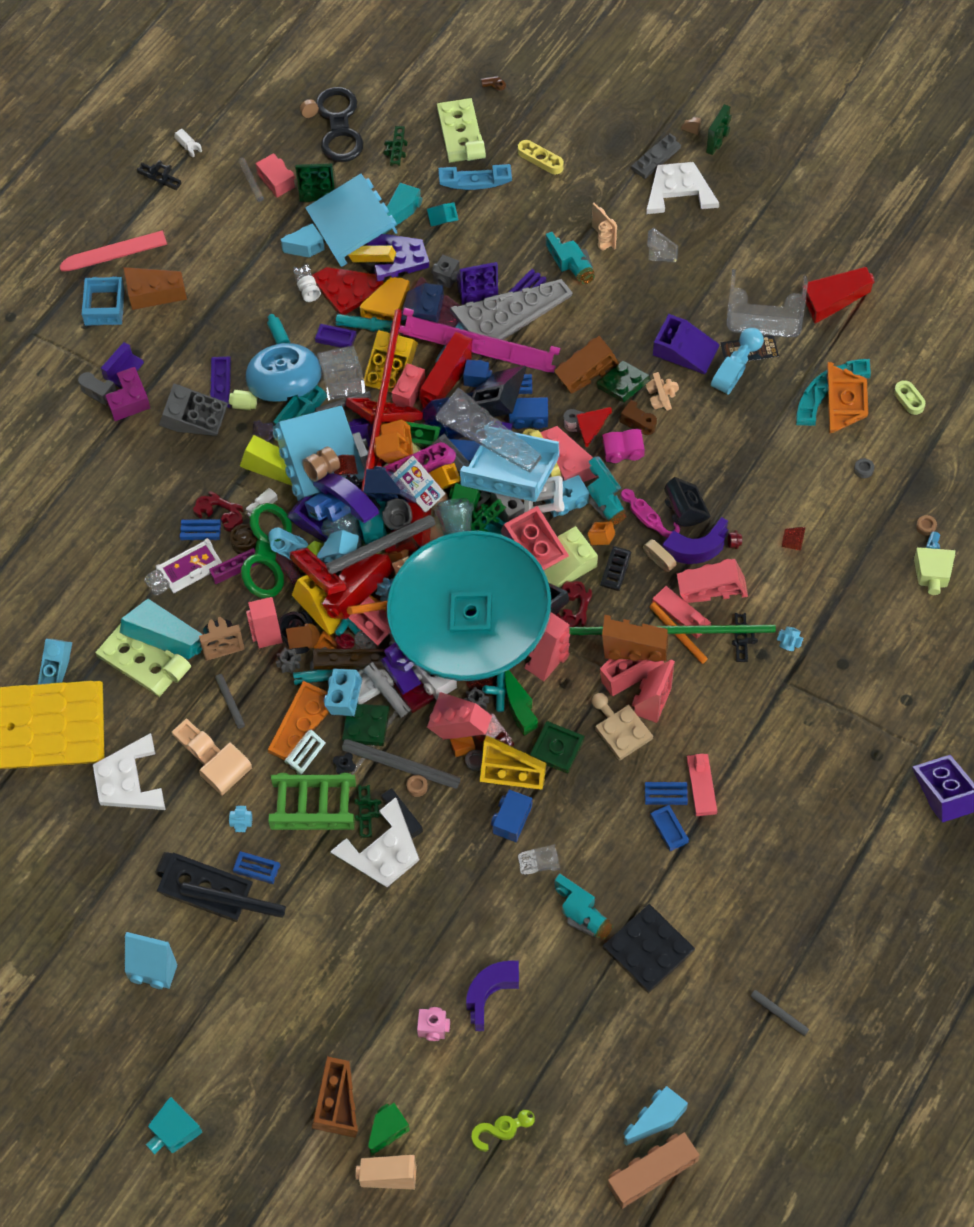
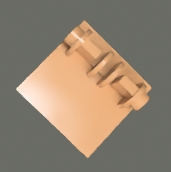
(605, 227)

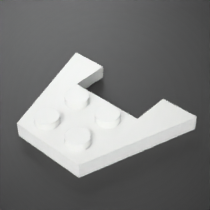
(678, 181)
(119, 781)
(388, 855)

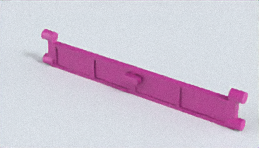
(481, 344)

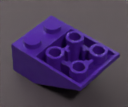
(477, 282)
(684, 345)

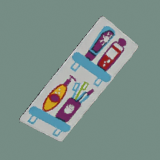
(420, 483)

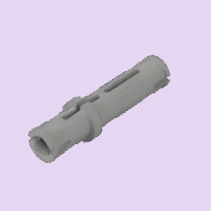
(386, 689)

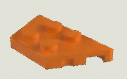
(845, 397)

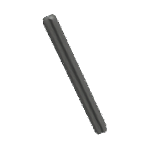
(380, 544)
(401, 763)

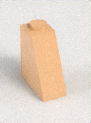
(387, 1172)

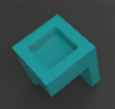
(442, 214)

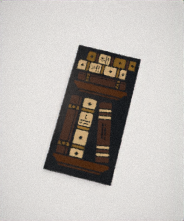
(767, 350)

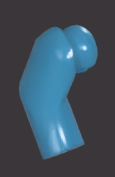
(933, 541)

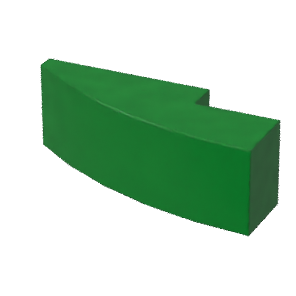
(520, 704)

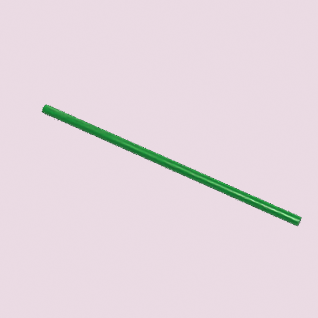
(700, 629)

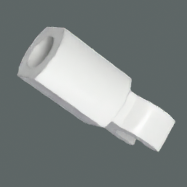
(187, 142)
(268, 496)

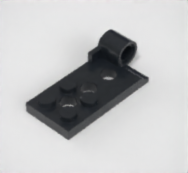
(174, 866)

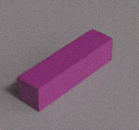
(230, 567)

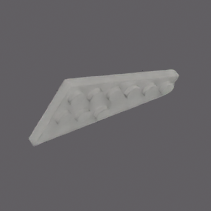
(509, 312)

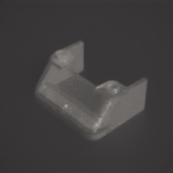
(770, 320)

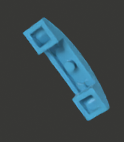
(475, 179)

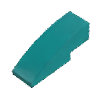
(302, 405)

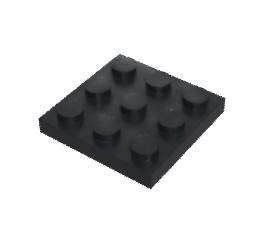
(648, 948)

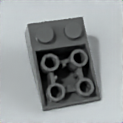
(192, 412)

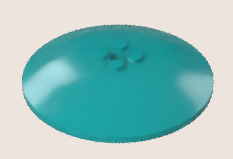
(462, 574)

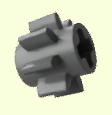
(284, 657)
(477, 694)

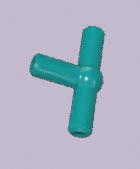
(344, 624)
(500, 691)

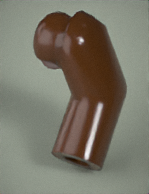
(495, 82)

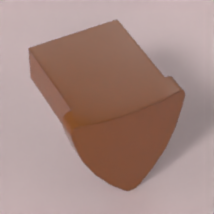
(303, 636)

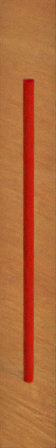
(383, 391)

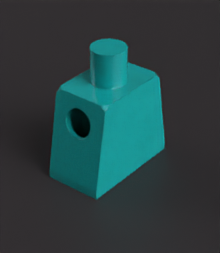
(172, 1128)

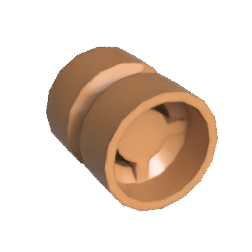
(319, 464)

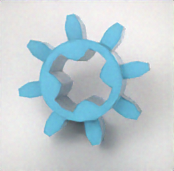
(384, 589)
(790, 638)
(240, 819)

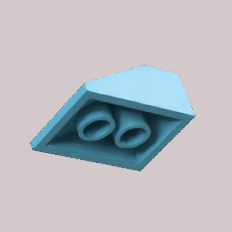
(149, 961)

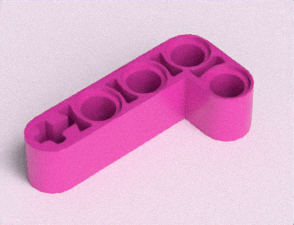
(438, 455)

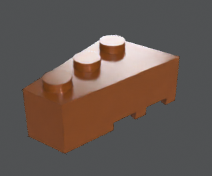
(153, 287)
(633, 641)
(335, 1100)

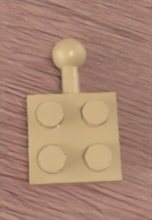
(621, 730)

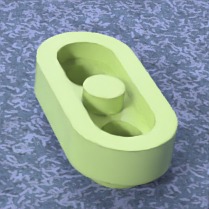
(911, 398)

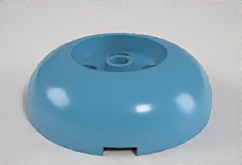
(283, 372)

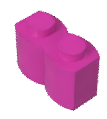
(623, 445)

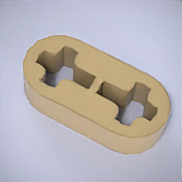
(659, 555)

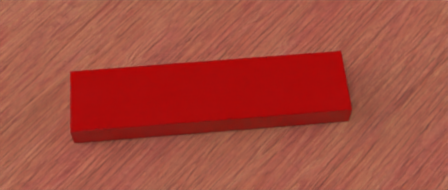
(317, 571)

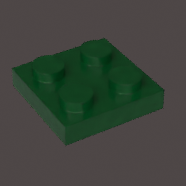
(718, 130)
(623, 381)
(367, 725)
(557, 746)

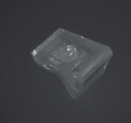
(661, 247)

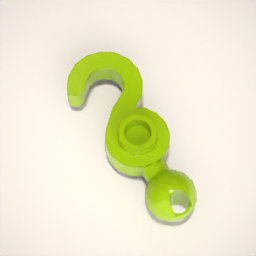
(504, 1128)

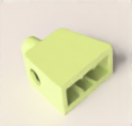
(934, 568)

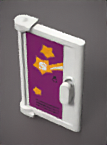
(189, 564)

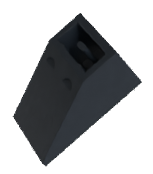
(500, 391)

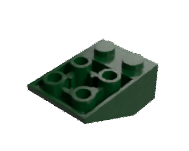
(315, 181)

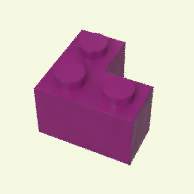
(129, 399)

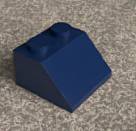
(425, 301)
(386, 486)

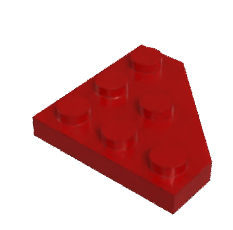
(346, 288)
(367, 410)

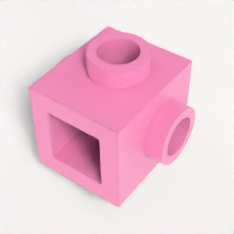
(433, 1024)

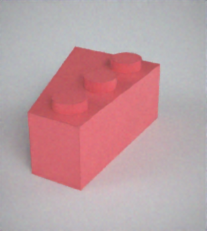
(572, 458)
(712, 581)

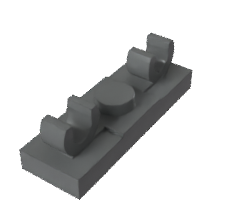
(656, 156)

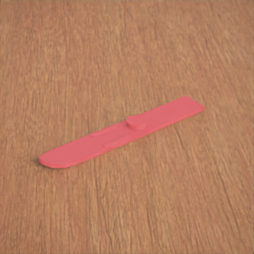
(113, 251)

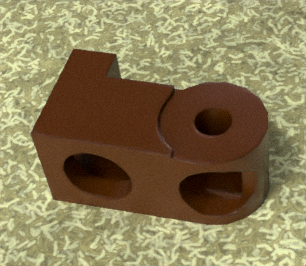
(638, 419)

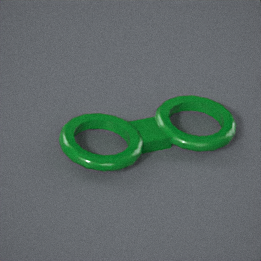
(263, 551)

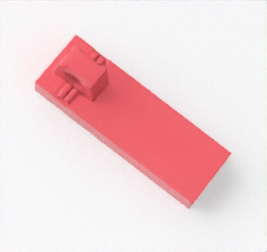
(679, 609)
(701, 785)

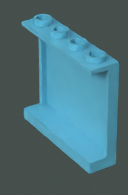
(350, 217)
(306, 436)
(500, 476)

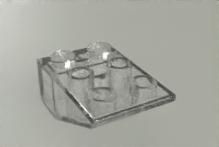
(341, 372)

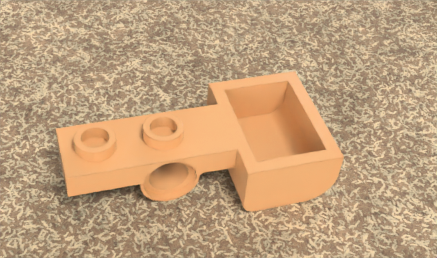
(221, 767)

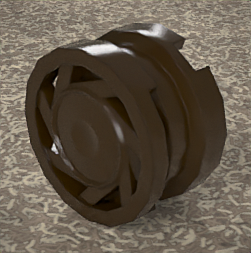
(243, 538)

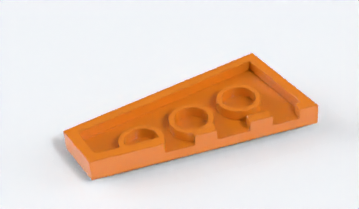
(304, 714)

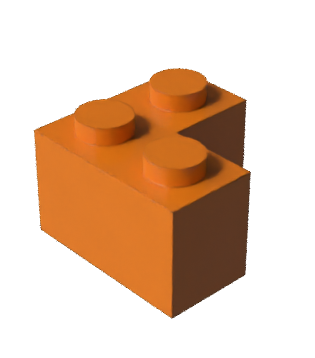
(394, 442)

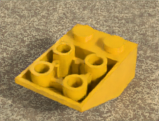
(403, 354)
(311, 597)

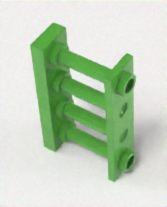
(322, 819)

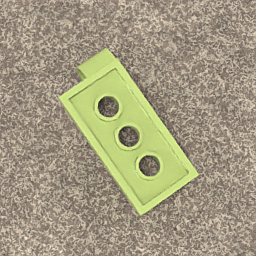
(474, 145)
(172, 666)

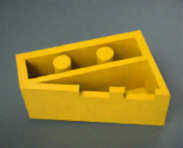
(510, 766)

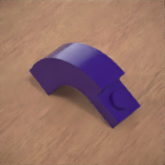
(697, 550)
(491, 979)

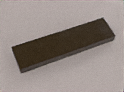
(347, 659)

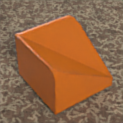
(601, 533)
(462, 745)

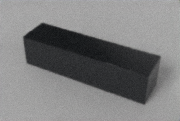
(413, 825)

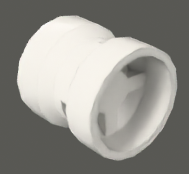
(308, 287)

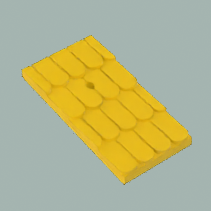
(51, 724)

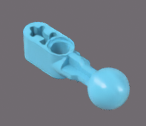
(733, 366)

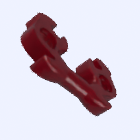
(205, 503)
(576, 590)

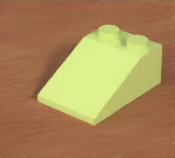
(580, 560)

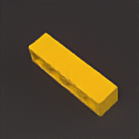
(373, 254)

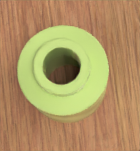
(243, 400)

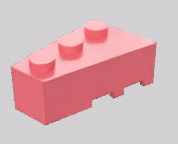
(264, 622)
(551, 648)
(623, 673)
(457, 718)

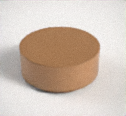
(309, 108)
(926, 525)
(417, 785)

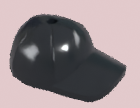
(292, 620)

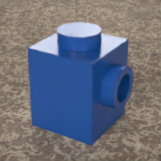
(476, 372)

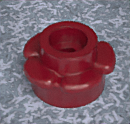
(734, 539)
(344, 641)

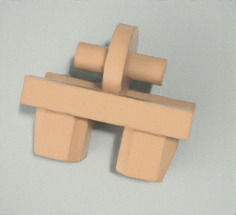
(658, 385)

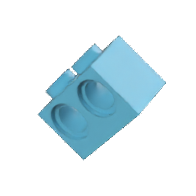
(347, 692)

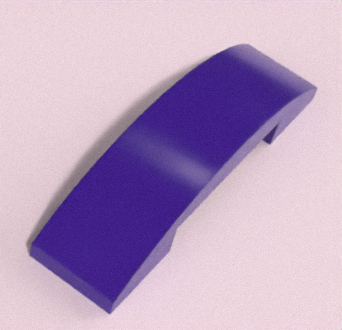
(349, 494)

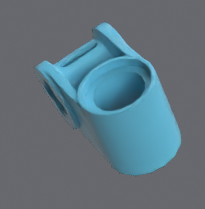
(287, 544)

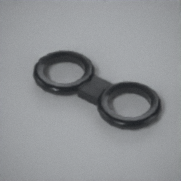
(339, 124)

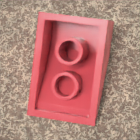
(536, 536)
(654, 692)

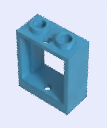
(103, 316)

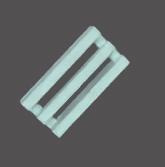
(294, 764)

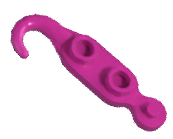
(646, 513)

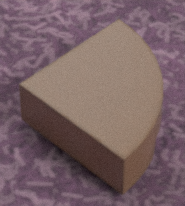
(692, 125)

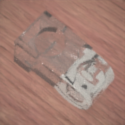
(539, 860)

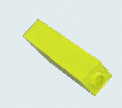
(265, 460)

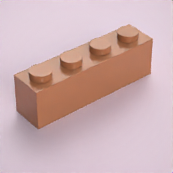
(652, 1170)

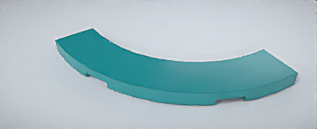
(818, 391)

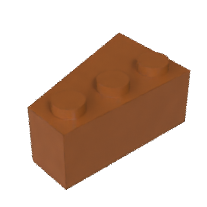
(586, 364)

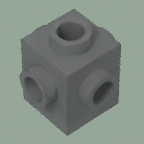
(445, 271)

